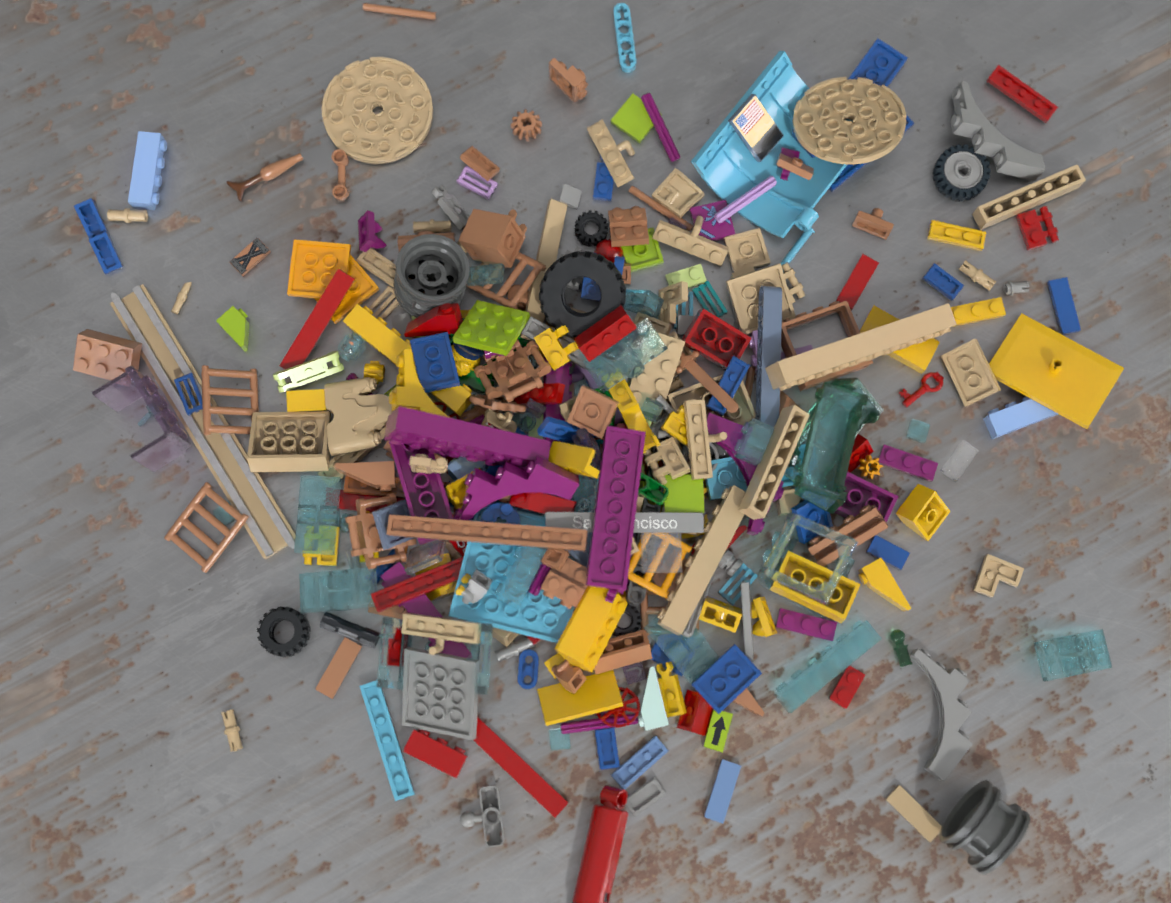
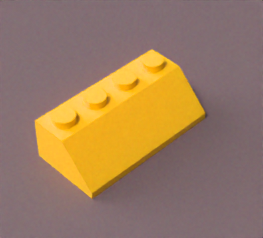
(590, 628)

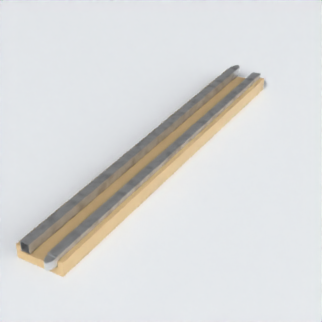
(220, 451)

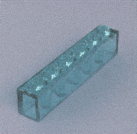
(827, 666)

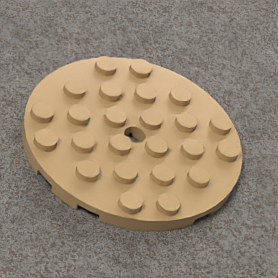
(372, 84)
(875, 113)

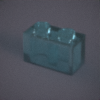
(753, 442)

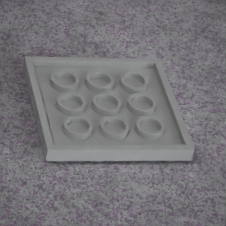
(440, 693)

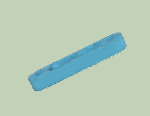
(624, 37)

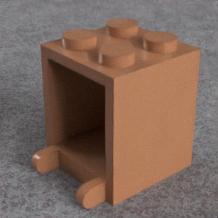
(493, 237)

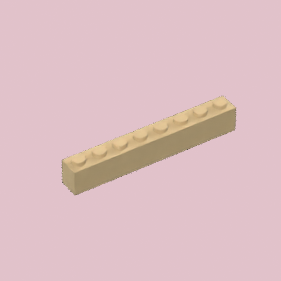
(703, 562)

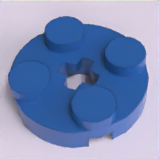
(502, 511)

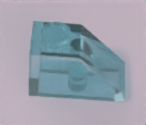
(643, 302)

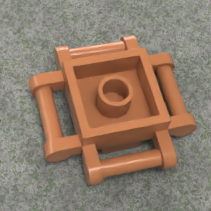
(513, 372)
(365, 535)

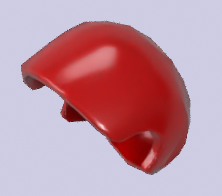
(604, 248)

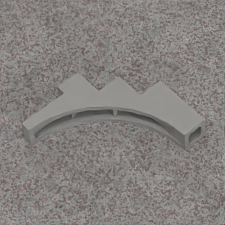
(988, 141)
(948, 685)

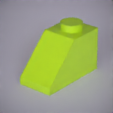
(236, 326)

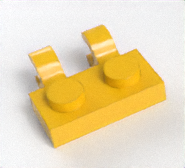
(552, 348)
(676, 425)

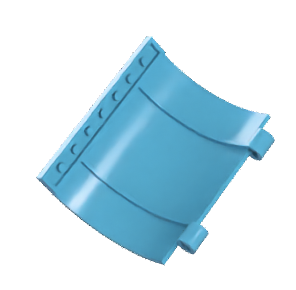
(733, 170)

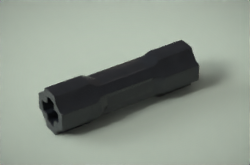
(351, 630)

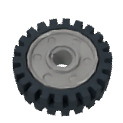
(954, 183)

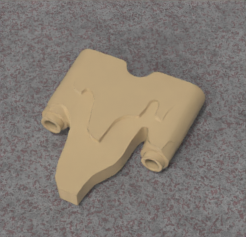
(355, 415)

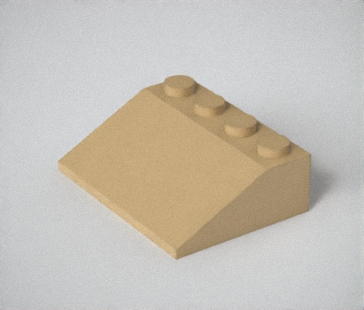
(699, 392)
(289, 442)

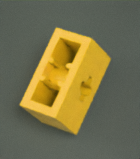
(720, 614)

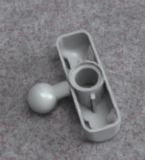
(492, 827)

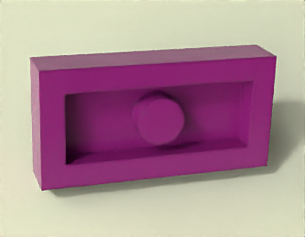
(366, 229)

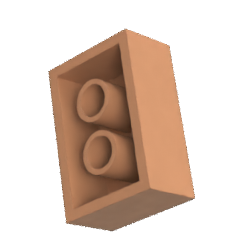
(105, 354)

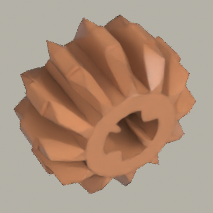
(524, 119)

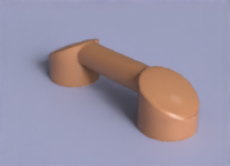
(341, 159)

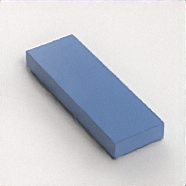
(639, 762)
(722, 791)

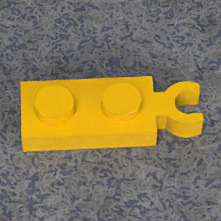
(670, 691)

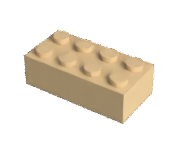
(658, 372)

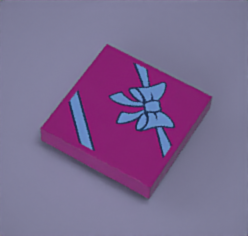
(711, 228)

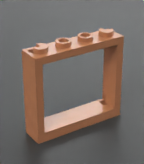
(818, 313)

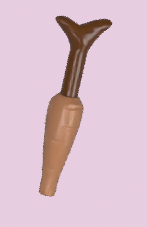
(266, 173)

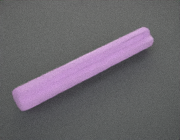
(745, 199)

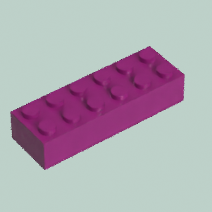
(422, 491)

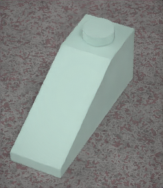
(652, 707)

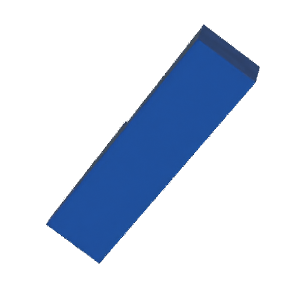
(98, 235)

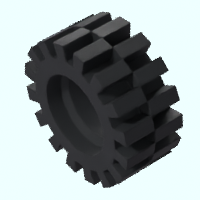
(595, 218)
(635, 622)

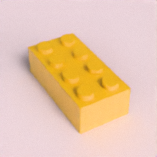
(814, 575)

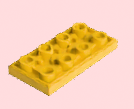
(595, 695)

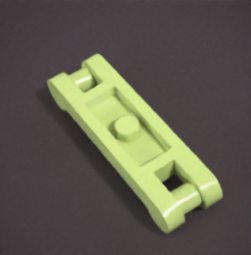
(308, 371)

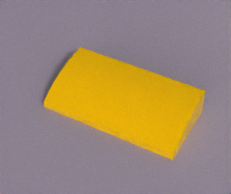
(914, 356)

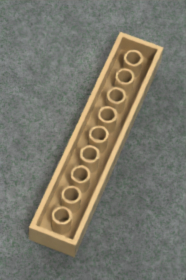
(861, 348)

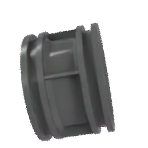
(434, 252)
(984, 827)

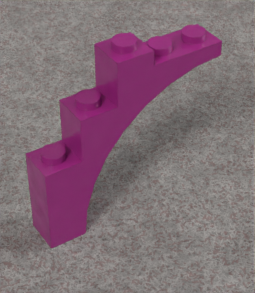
(733, 430)
(510, 480)

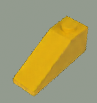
(880, 580)

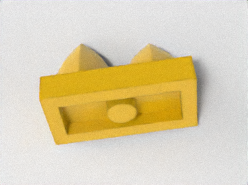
(765, 625)

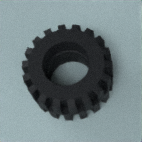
(267, 627)

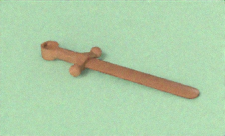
(689, 363)

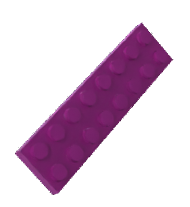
(615, 508)

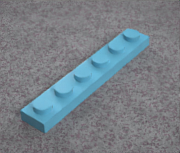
(387, 741)

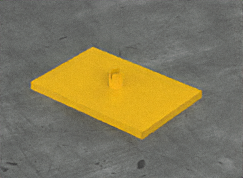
(1072, 388)

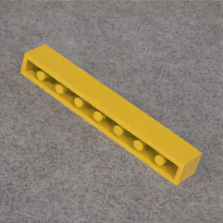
(391, 345)

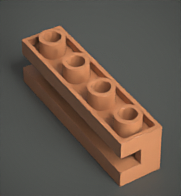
(859, 527)

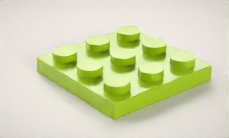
(491, 327)

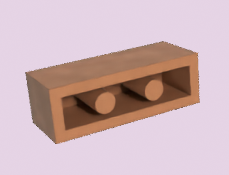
(624, 651)

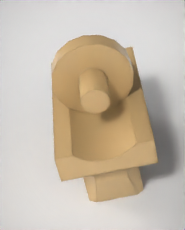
(499, 421)

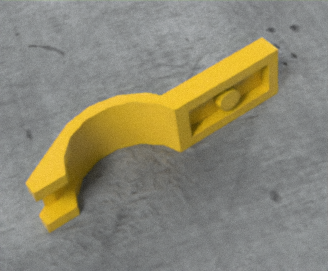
(632, 413)

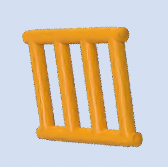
(645, 581)

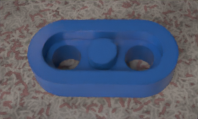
(528, 669)

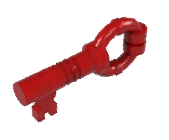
(925, 388)

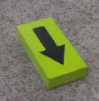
(718, 730)

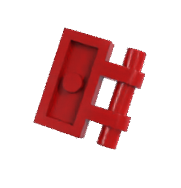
(1031, 228)

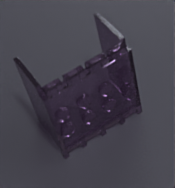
(131, 387)

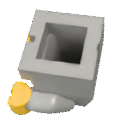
(476, 588)

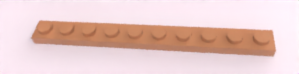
(487, 532)

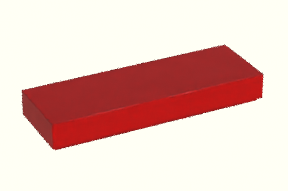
(857, 281)

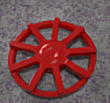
(620, 711)

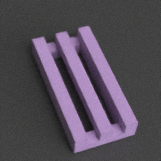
(474, 189)

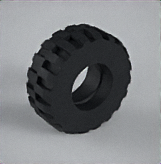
(573, 266)

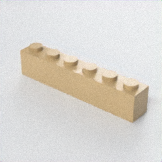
(1028, 197)
(774, 462)

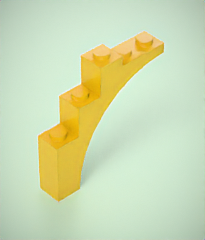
(409, 390)

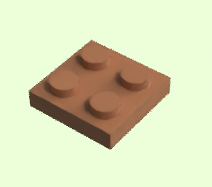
(592, 411)

